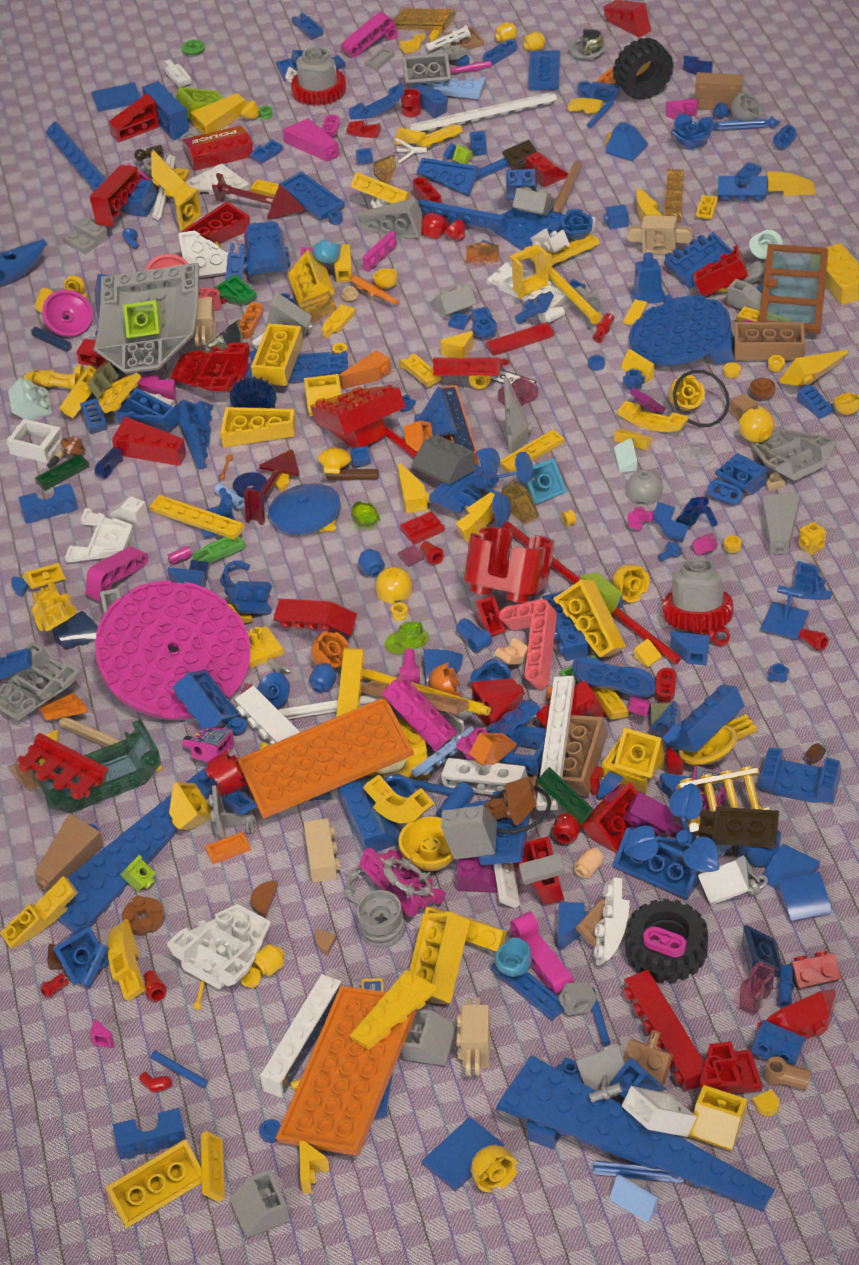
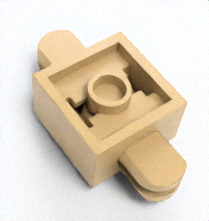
(659, 242)
(205, 322)
(474, 1036)

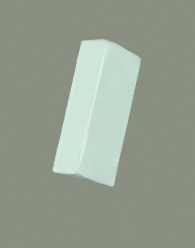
(626, 456)

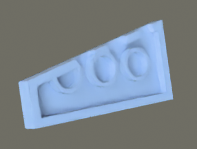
(467, 88)
(439, 757)

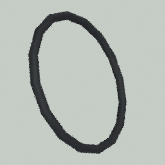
(718, 380)
(512, 831)

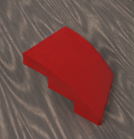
(730, 1070)

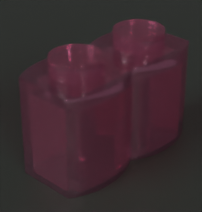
(524, 389)
(756, 988)

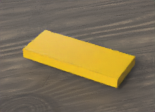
(635, 312)

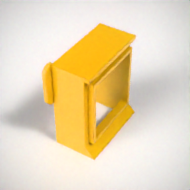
(543, 262)
(638, 781)

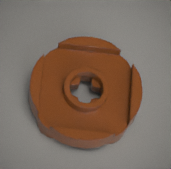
(144, 905)

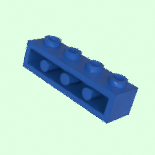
(569, 640)
(548, 1136)

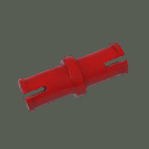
(603, 327)

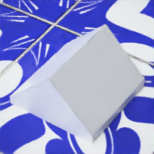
(727, 881)

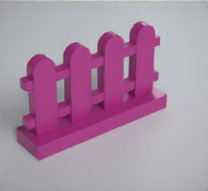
(374, 866)

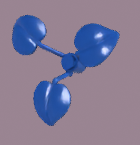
(490, 462)
(700, 852)

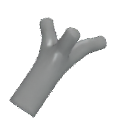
(277, 667)

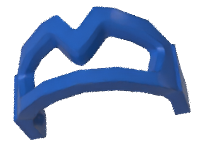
(238, 564)

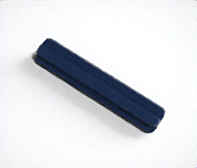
(51, 338)

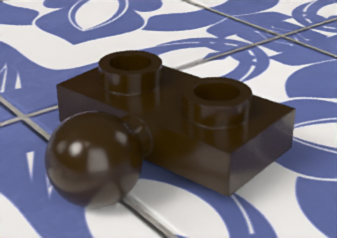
(141, 154)

